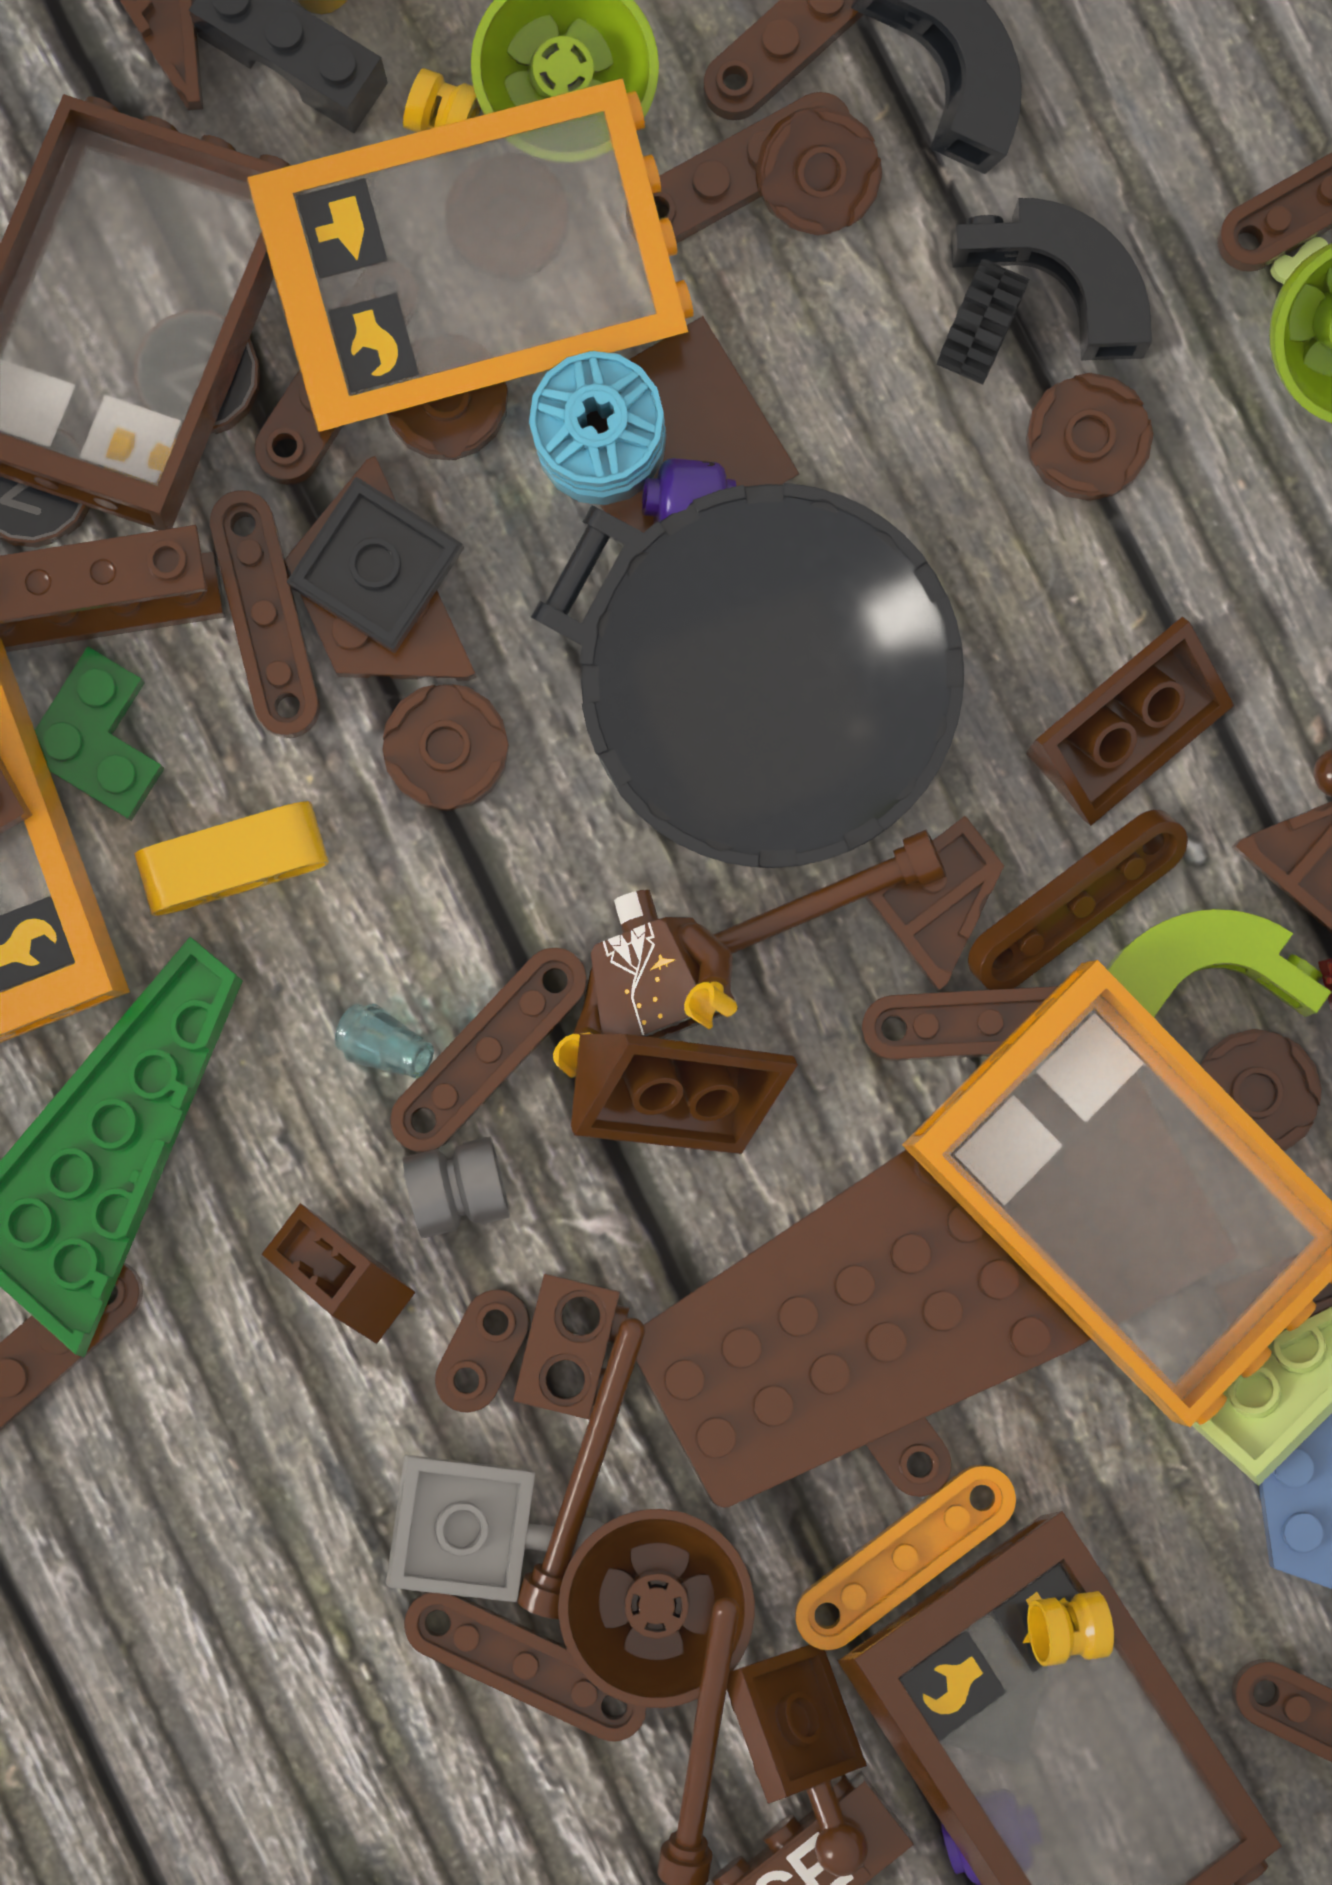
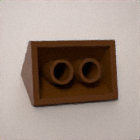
(1132, 723)
(674, 1091)

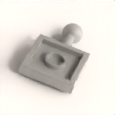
(465, 1528)

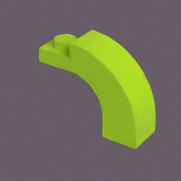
(1220, 940)

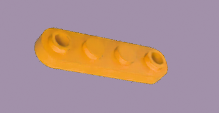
(904, 1557)

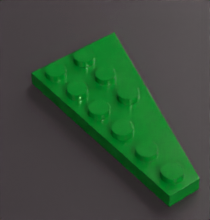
(99, 1147)

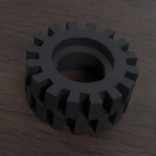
(982, 321)

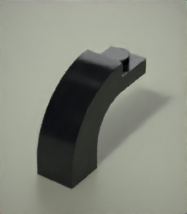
(976, 68)
(1081, 257)

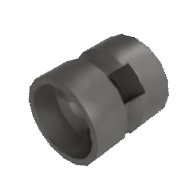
(455, 1187)

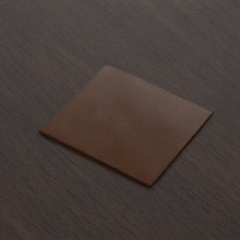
(705, 416)

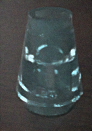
(382, 1042)

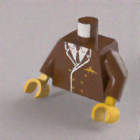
(651, 979)

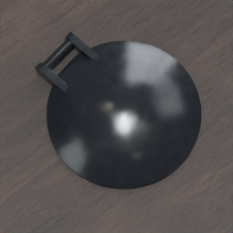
(764, 671)

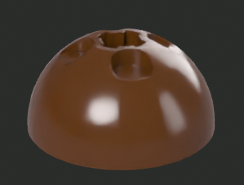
(651, 1654)

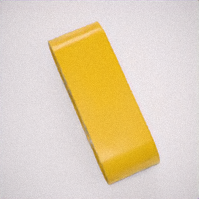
(231, 858)

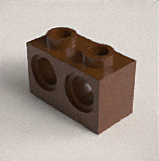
(553, 1342)

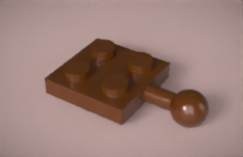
(802, 1742)

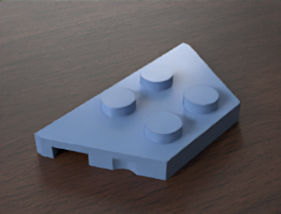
(1299, 1509)

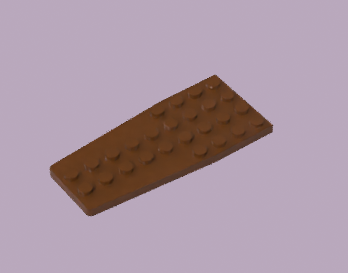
(844, 1333)

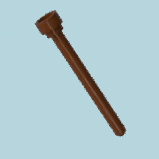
(912, 862)
(542, 1586)
(686, 1855)

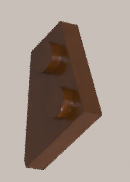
(940, 917)

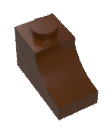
(338, 1274)

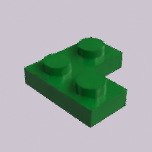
(80, 739)

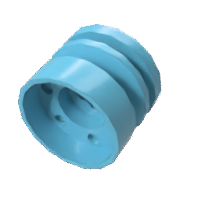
(576, 457)

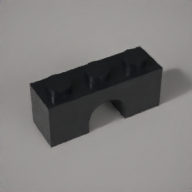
(317, 59)

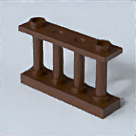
(107, 588)

